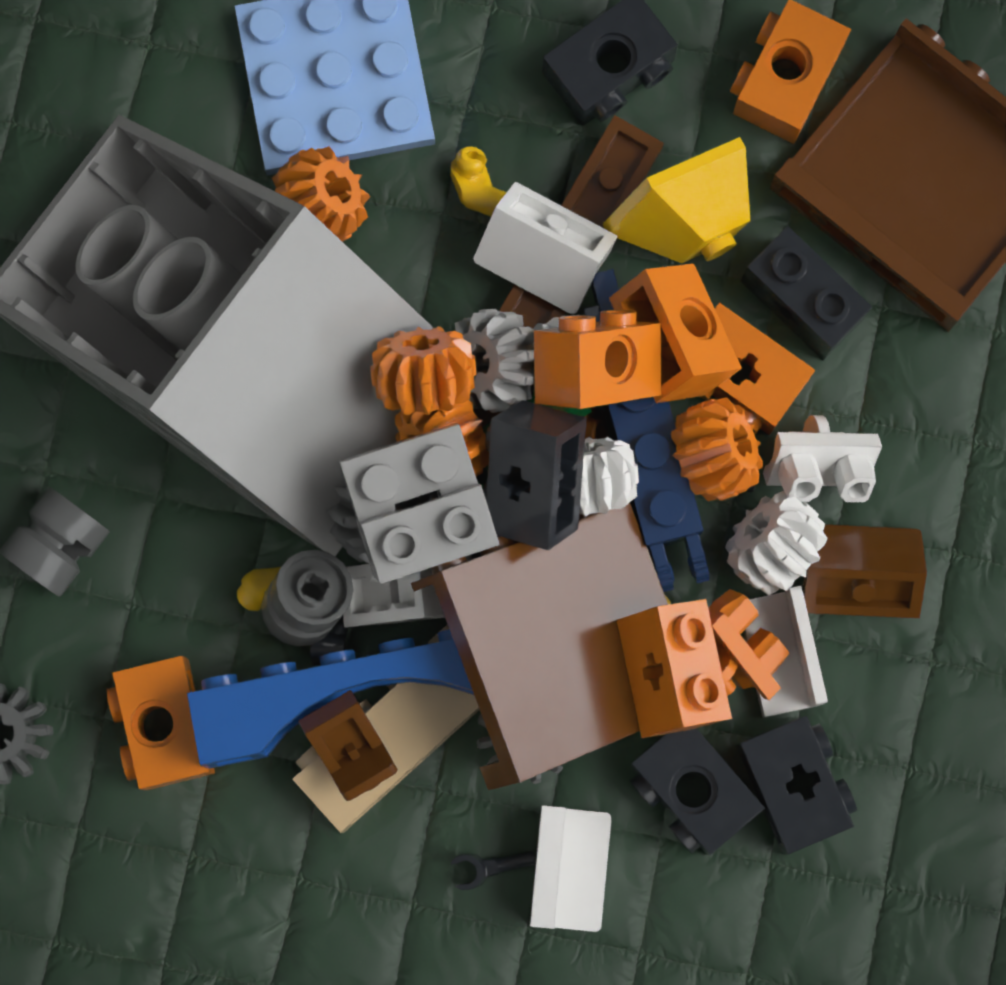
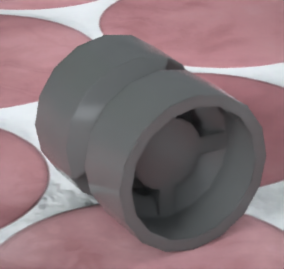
(54, 541)
(299, 610)

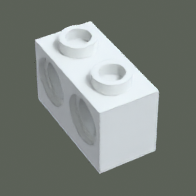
(390, 601)

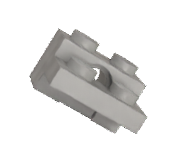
(427, 532)

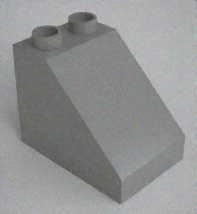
(212, 319)

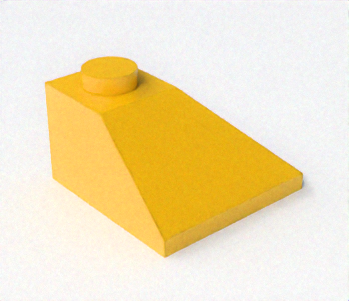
(689, 206)

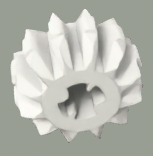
(607, 476)
(776, 543)

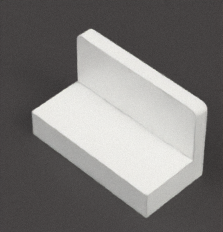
(543, 247)
(800, 672)
(570, 869)

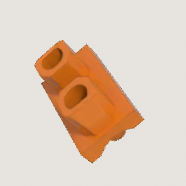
(741, 661)

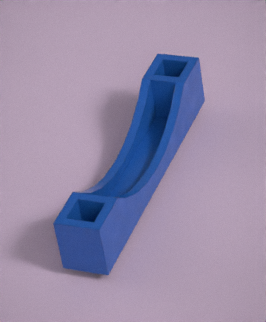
(251, 717)

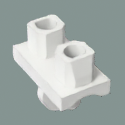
(823, 458)

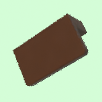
(867, 573)

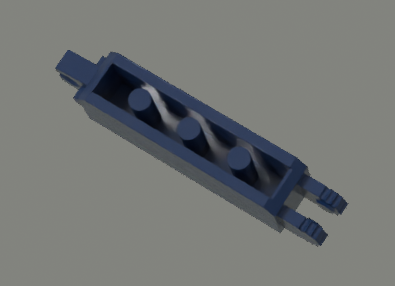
(664, 501)

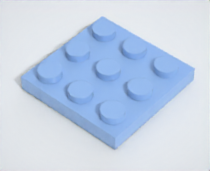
(334, 77)

